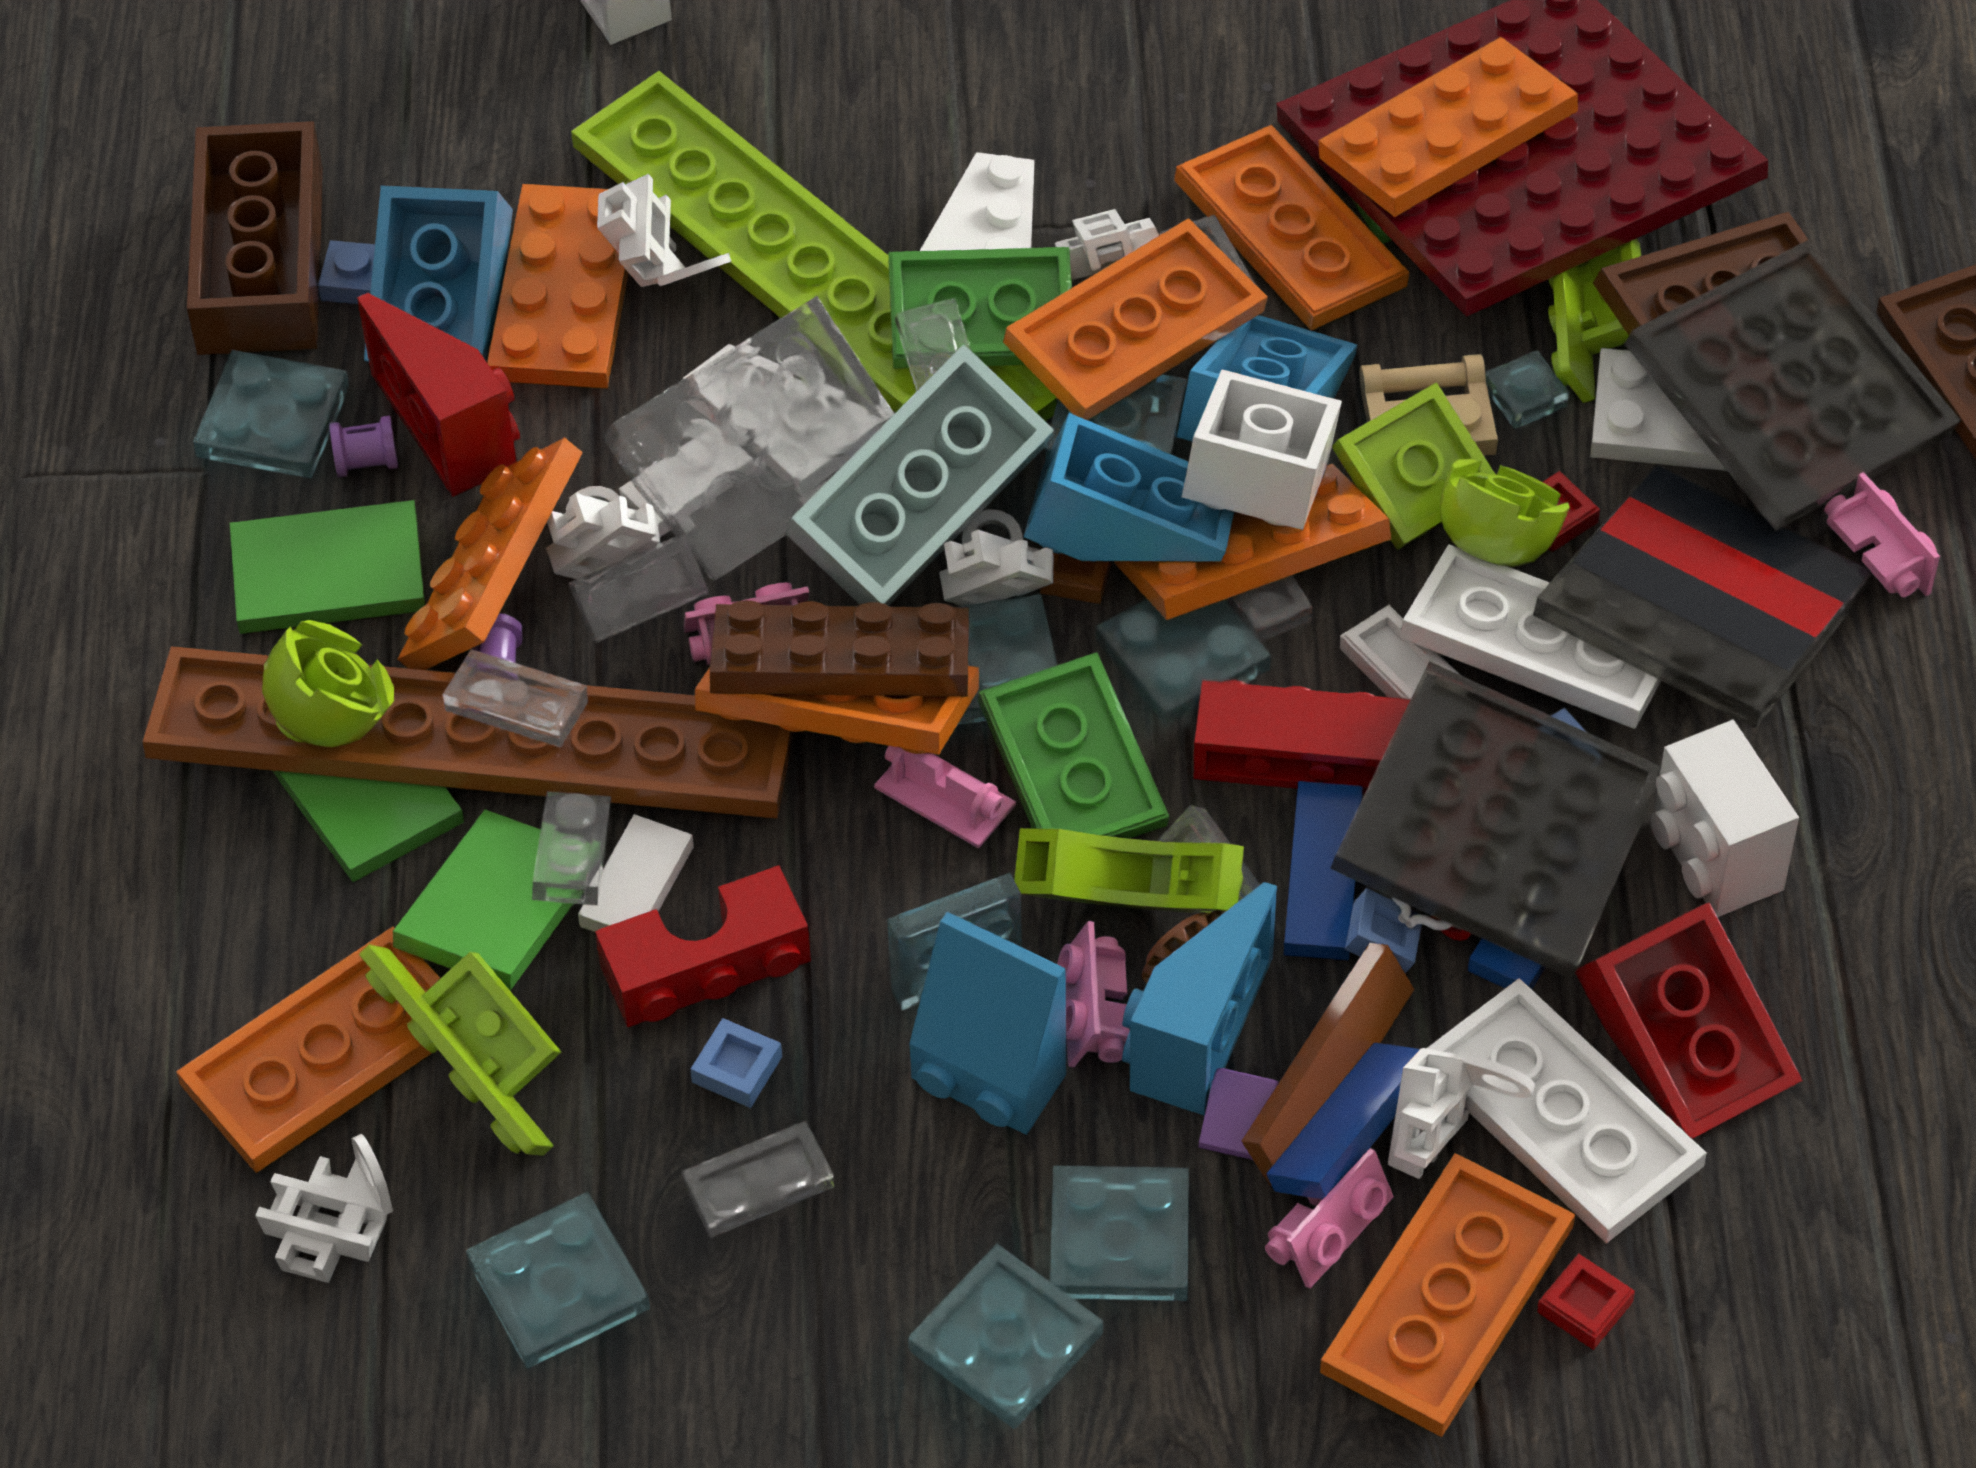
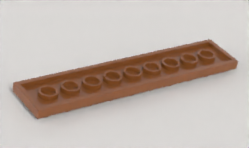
(623, 746)

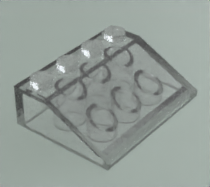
(751, 436)

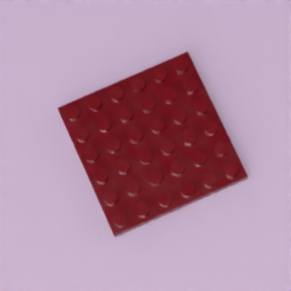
(1604, 176)

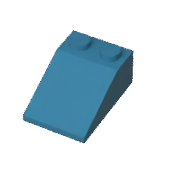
(443, 257)
(1272, 354)
(1120, 502)
(1199, 1003)
(990, 1025)

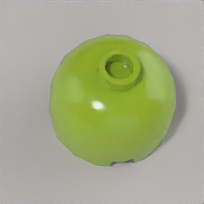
(1500, 516)
(322, 687)

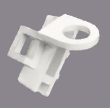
(639, 230)
(1104, 240)
(598, 532)
(993, 567)
(1434, 1102)
(358, 1198)

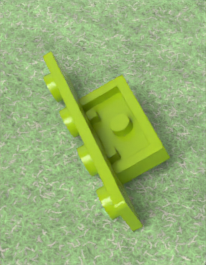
(1585, 320)
(479, 1032)

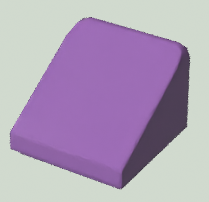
(1231, 1110)

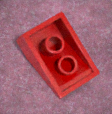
(441, 394)
(1690, 1021)

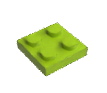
(1406, 458)

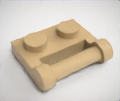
(1471, 407)

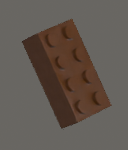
(255, 238)

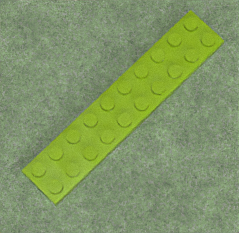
(777, 232)

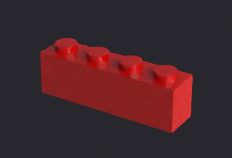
(1291, 734)

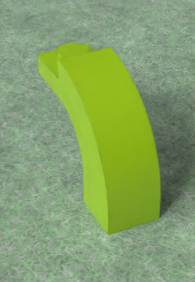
(1128, 871)

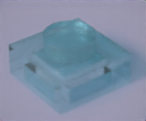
(1526, 389)

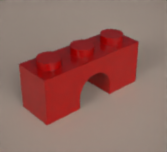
(659, 973)

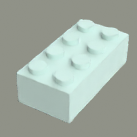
(919, 480)

